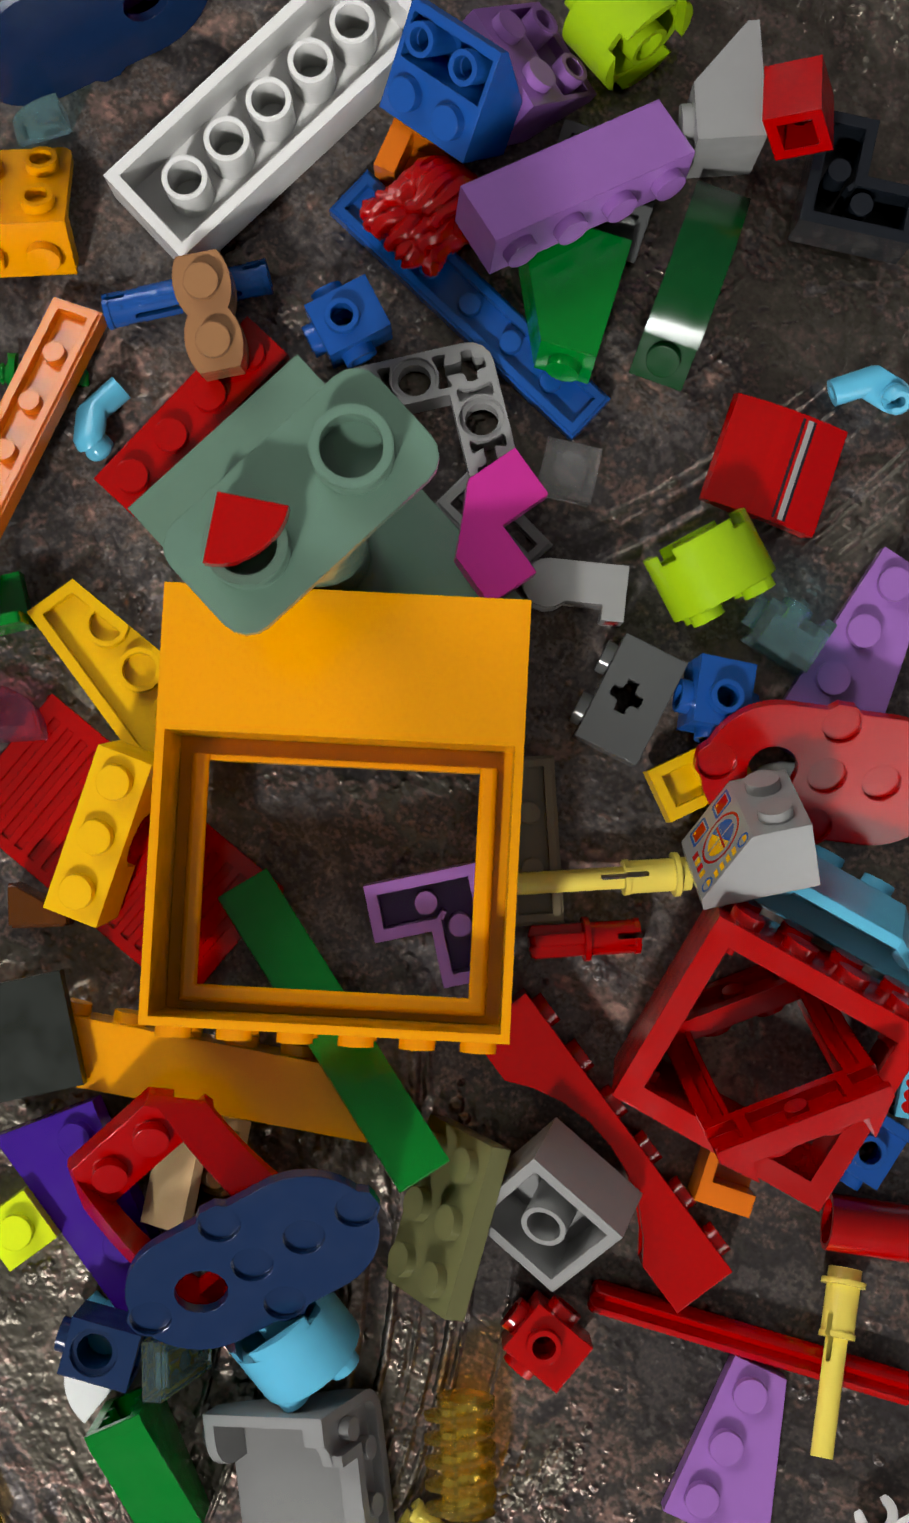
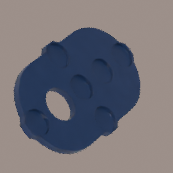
(78, 42)
(272, 1246)

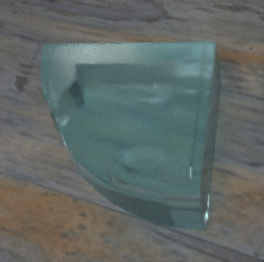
(41, 121)

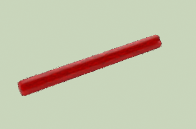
(743, 1340)

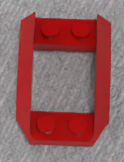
(792, 1117)
(139, 1141)

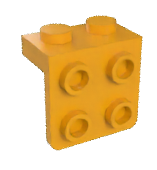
(35, 212)

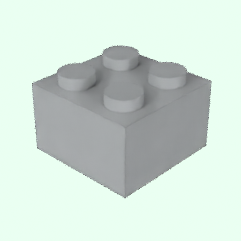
(560, 1205)

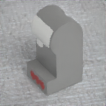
(579, 586)

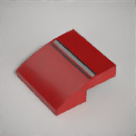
(773, 464)

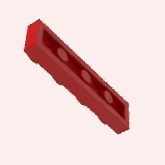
(187, 420)

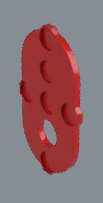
(846, 764)

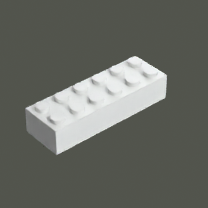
(259, 121)

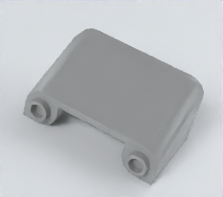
(306, 1463)

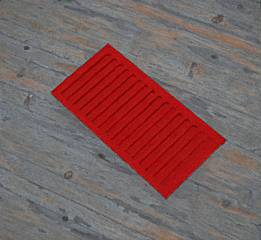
(37, 805)

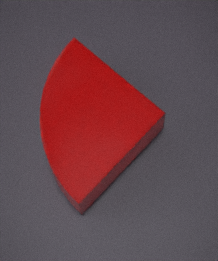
(242, 529)

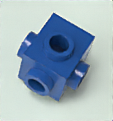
(350, 305)
(711, 692)

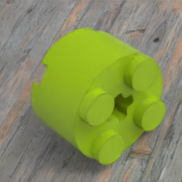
(623, 37)
(711, 568)

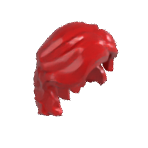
(420, 213)

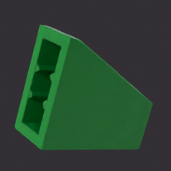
(570, 300)
(147, 1461)

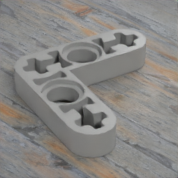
(461, 394)

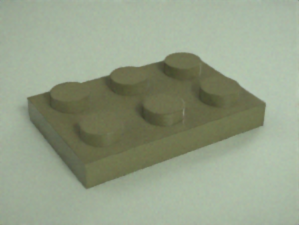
(448, 1221)

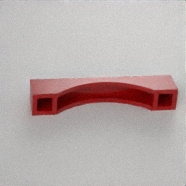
(671, 1243)

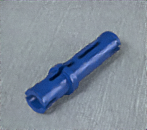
(159, 301)

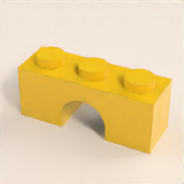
(93, 861)

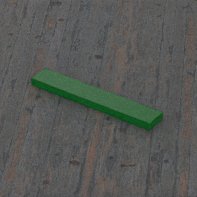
(357, 1074)

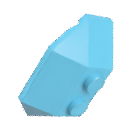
(851, 915)

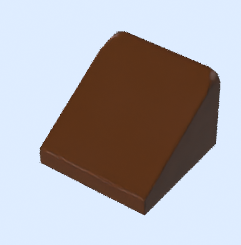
(27, 909)

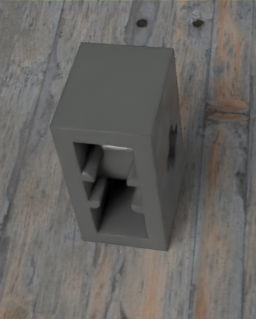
(654, 680)

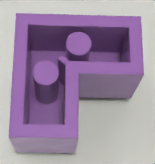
(424, 903)

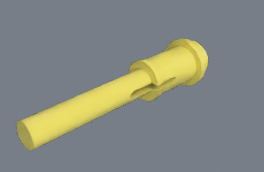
(657, 876)
(838, 1327)

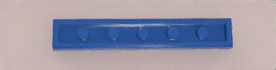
(481, 317)

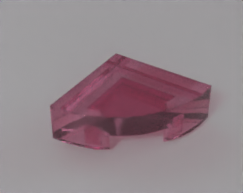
(20, 718)

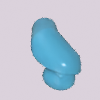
(873, 385)
(92, 420)

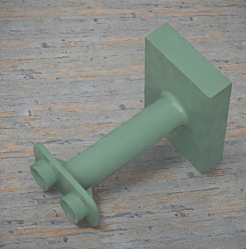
(354, 484)

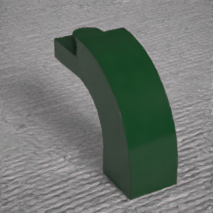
(690, 285)

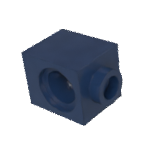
(82, 1363)

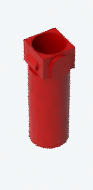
(865, 1227)

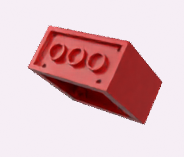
(786, 950)

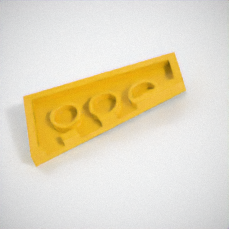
(105, 658)

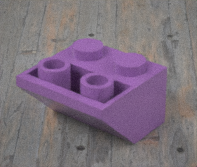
(546, 71)

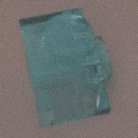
(785, 633)

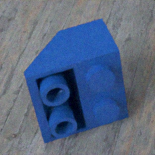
(452, 85)

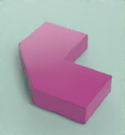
(491, 502)

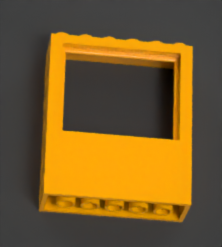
(337, 687)

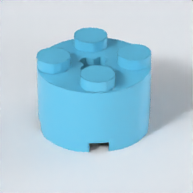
(302, 1354)

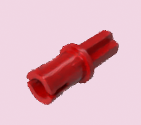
(583, 939)

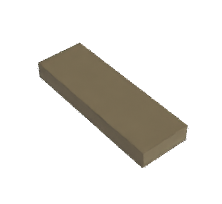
(539, 840)

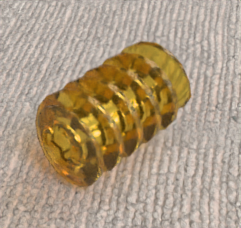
(463, 1456)

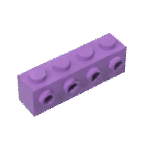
(574, 187)

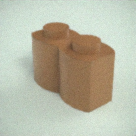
(210, 302)

